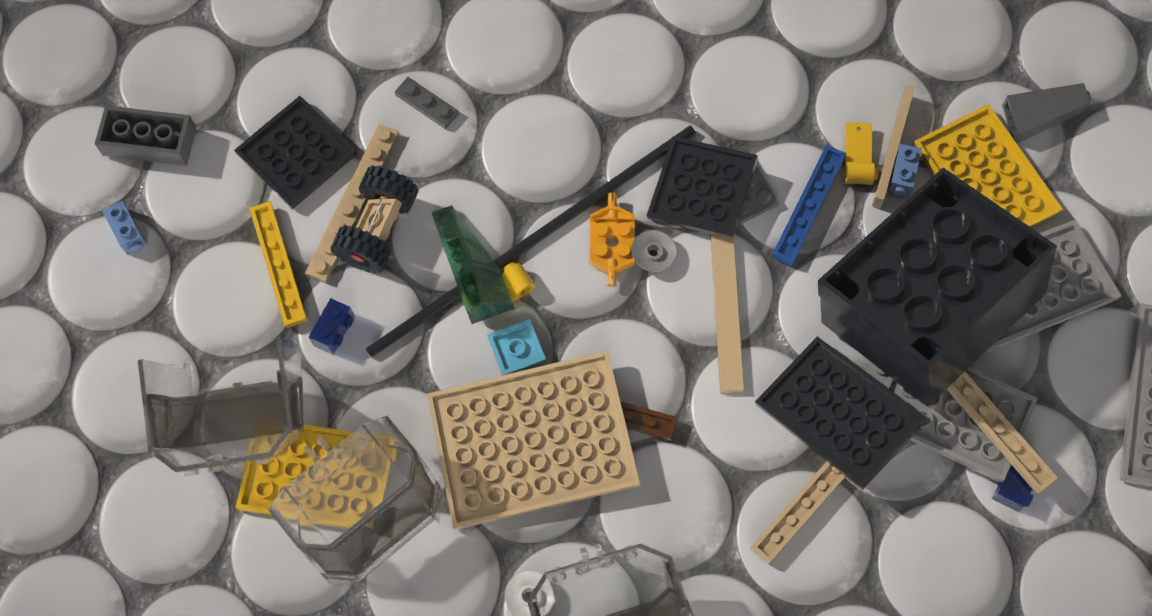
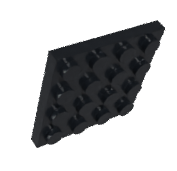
(296, 152)
(702, 187)

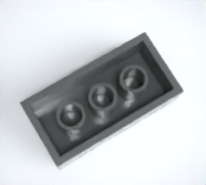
(145, 135)

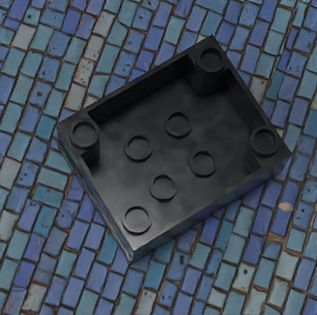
(936, 285)

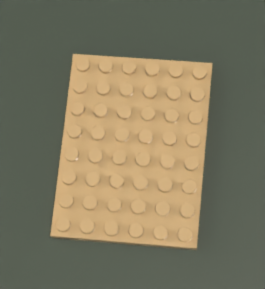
(532, 440)

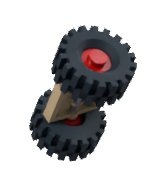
(387, 197)

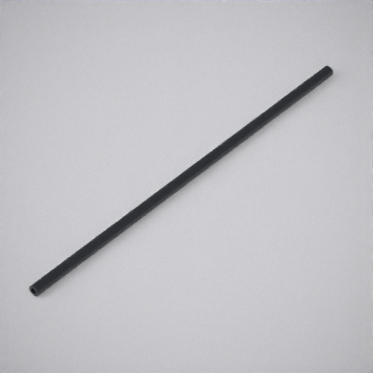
(530, 241)

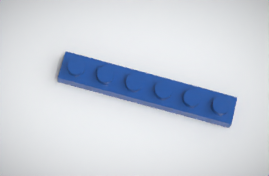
(808, 205)

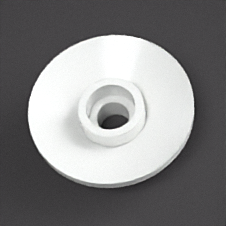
(517, 589)

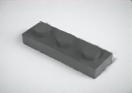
(426, 102)

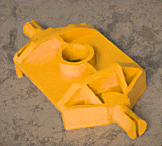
(616, 224)

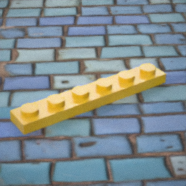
(278, 264)

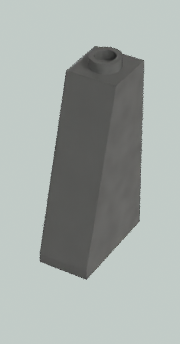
(1042, 109)

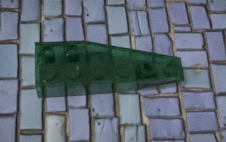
(473, 268)

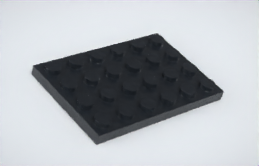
(840, 412)

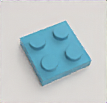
(516, 348)

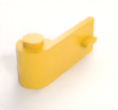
(858, 159)
(517, 281)

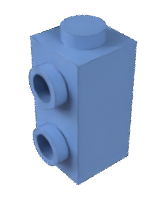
(904, 170)
(124, 227)

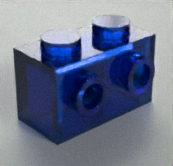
(332, 326)

